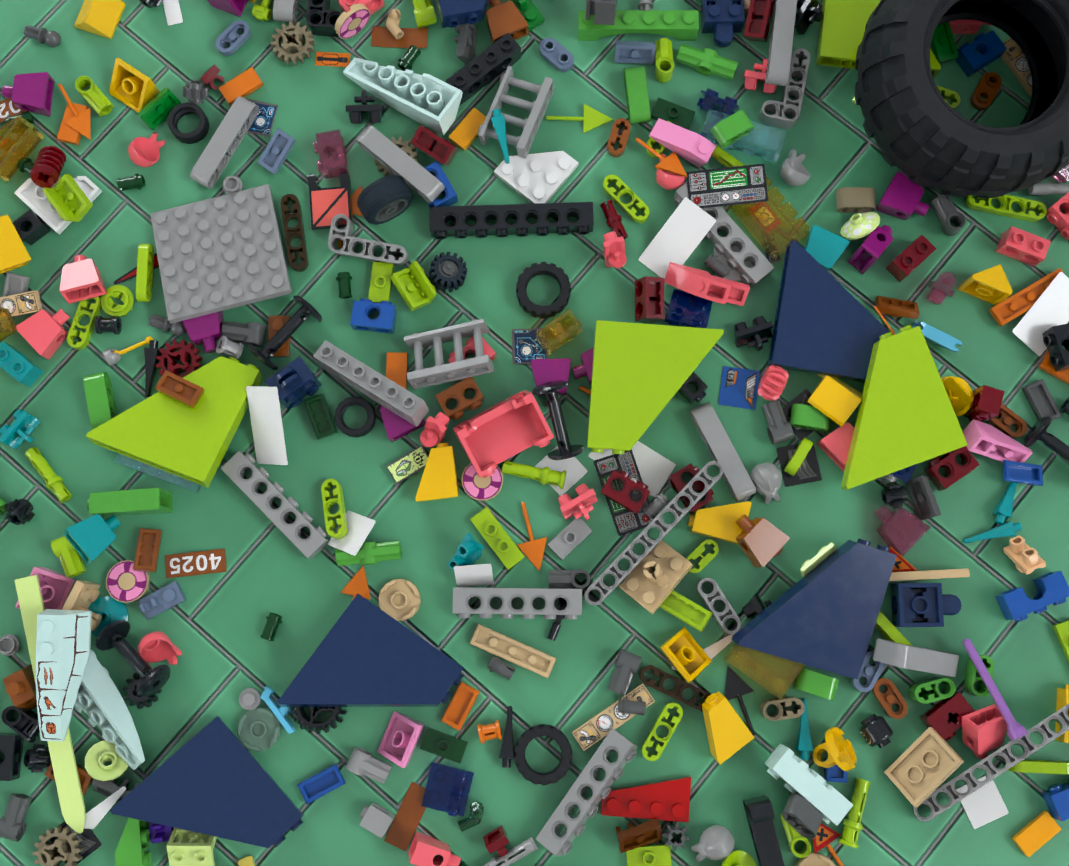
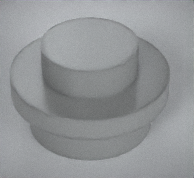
(232, 184)
(9, 644)
(249, 699)

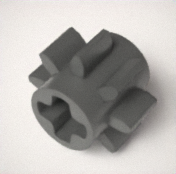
(195, 91)
(675, 843)

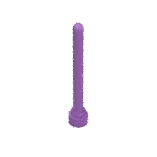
(1014, 728)

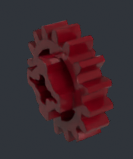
(185, 353)

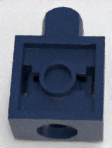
(722, 19)
(294, 383)
(922, 604)

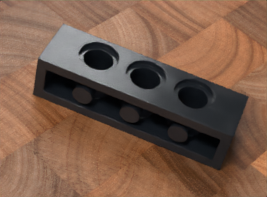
(486, 67)

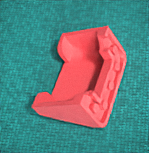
(503, 432)

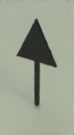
(735, 688)

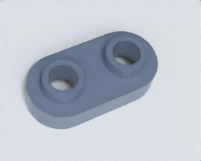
(231, 37)
(555, 54)
(869, 672)

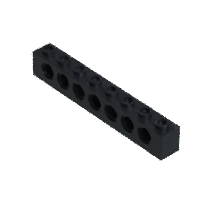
(501, 213)

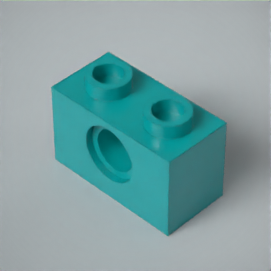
(18, 365)

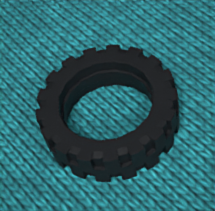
(543, 269)
(566, 754)

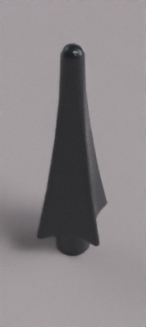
(150, 364)
(507, 748)

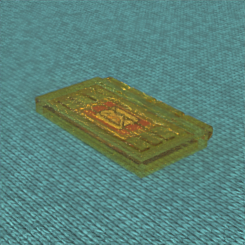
(772, 222)

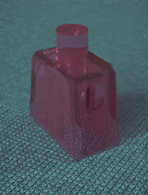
(900, 528)

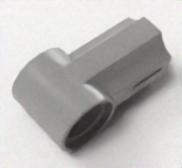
(363, 763)

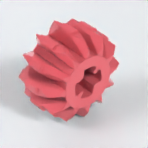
(772, 383)

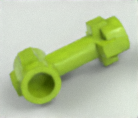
(262, 11)

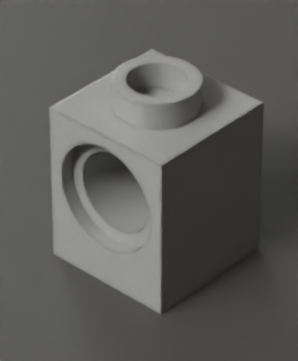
(376, 819)

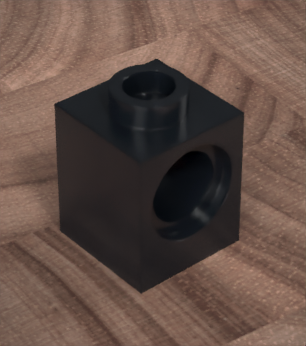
(38, 228)
(696, 396)

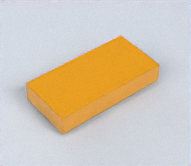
(468, 129)
(1036, 833)

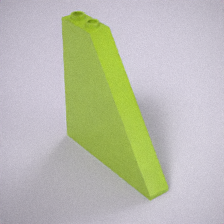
(843, 32)
(637, 375)
(902, 411)
(180, 437)

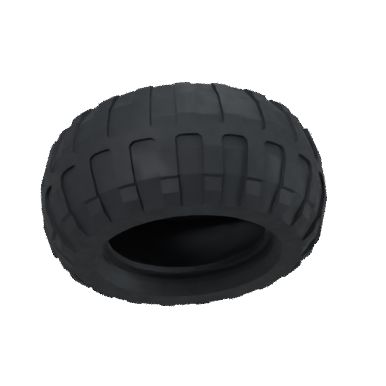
(932, 139)

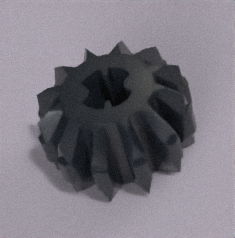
(135, 698)

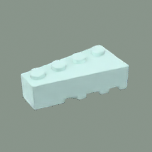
(807, 783)

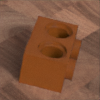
(457, 394)

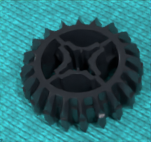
(314, 716)

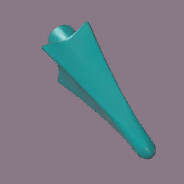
(499, 125)
(1005, 506)
(1004, 530)
(804, 741)

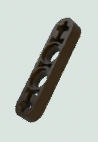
(297, 232)
(679, 686)

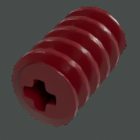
(48, 166)

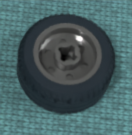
(384, 199)

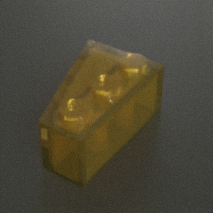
(17, 141)
(766, 670)

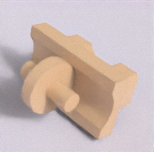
(1023, 556)

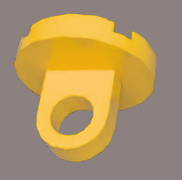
(959, 394)
(839, 751)

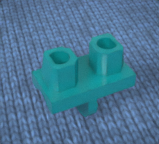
(20, 429)
(466, 552)

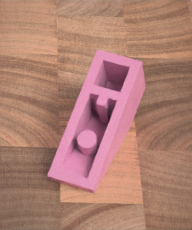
(684, 142)
(993, 443)

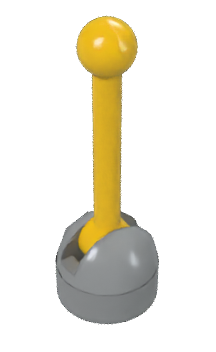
(113, 356)

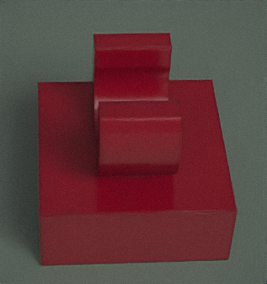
(210, 75)
(497, 841)

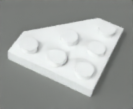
(537, 175)
(35, 198)

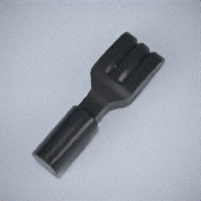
(556, 625)

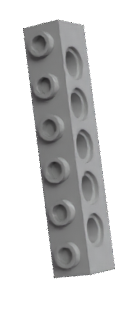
(735, 237)
(371, 383)
(235, 471)
(463, 595)
(550, 835)

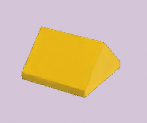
(100, 16)
(131, 86)
(988, 285)
(834, 400)
(685, 654)

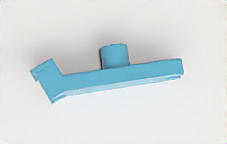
(938, 337)
(279, 712)

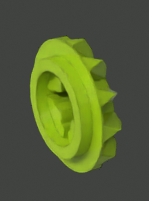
(109, 305)

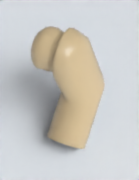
(393, 23)

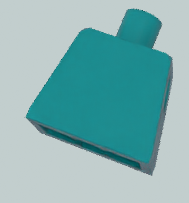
(825, 246)
(92, 536)

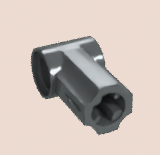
(947, 212)
(248, 333)
(778, 428)
(566, 579)
(626, 667)
(12, 823)

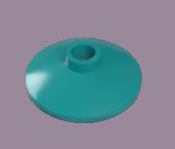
(113, 609)

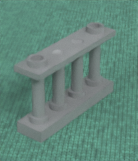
(537, 110)
(452, 371)

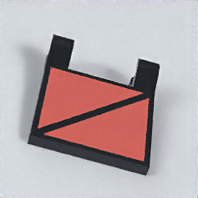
(329, 202)

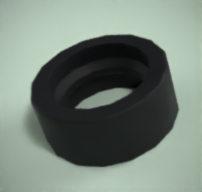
(181, 110)
(346, 403)

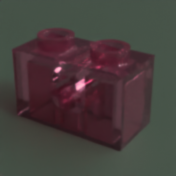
(331, 143)

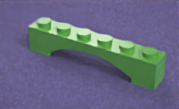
(672, 23)

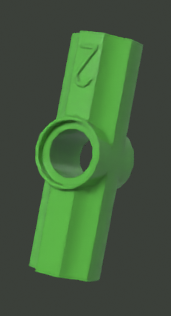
(706, 61)
(370, 554)

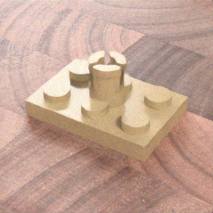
(656, 576)
(81, 597)
(923, 767)

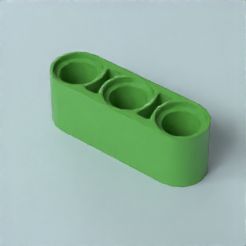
(637, 95)
(99, 398)

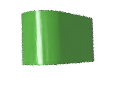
(732, 128)
(809, 418)
(971, 678)
(816, 684)
(932, 685)

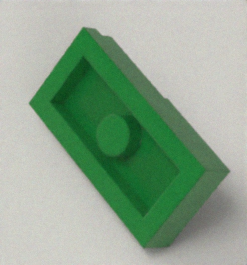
(529, 12)
(943, 44)
(158, 108)

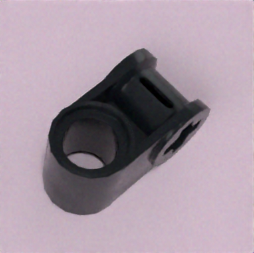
(26, 724)

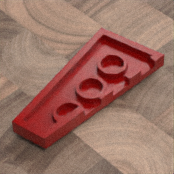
(658, 800)

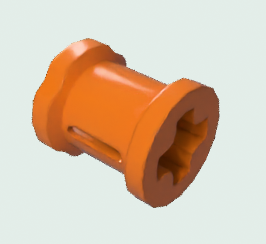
(489, 731)

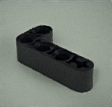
(324, 15)
(762, 829)

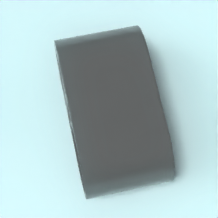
(802, 816)

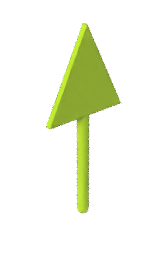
(591, 118)

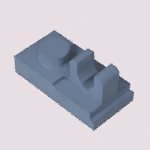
(634, 52)
(276, 151)
(162, 600)

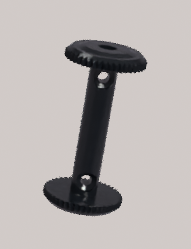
(285, 332)
(1039, 432)
(565, 451)
(114, 636)

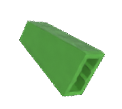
(130, 502)

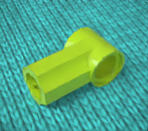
(424, 13)
(664, 60)
(93, 96)
(69, 557)
(793, 836)

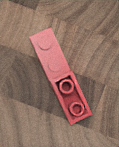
(705, 285)

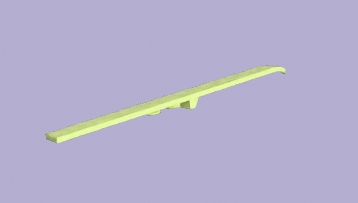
(60, 752)

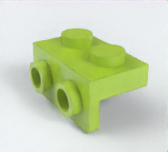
(68, 199)
(414, 286)

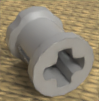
(229, 347)

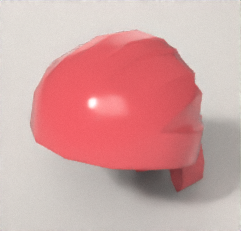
(145, 151)
(669, 180)
(158, 647)

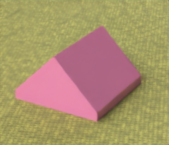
(53, 587)
(400, 739)

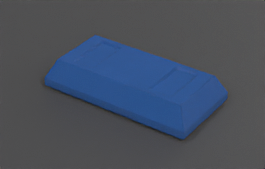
(1022, 473)
(321, 783)

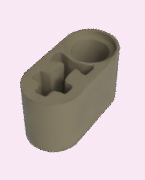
(855, 200)
(782, 714)

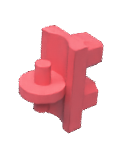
(752, 77)
(614, 250)
(434, 430)
(580, 505)

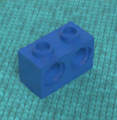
(450, 195)

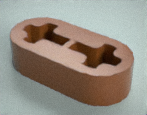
(622, 138)

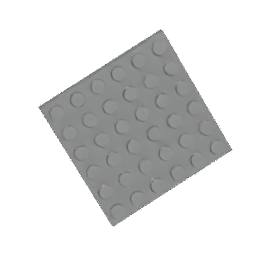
(220, 253)

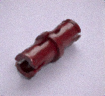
(613, 219)

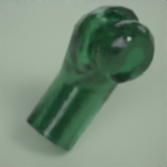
(474, 817)

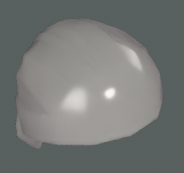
(793, 171)
(767, 481)
(714, 843)

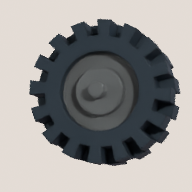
(447, 271)

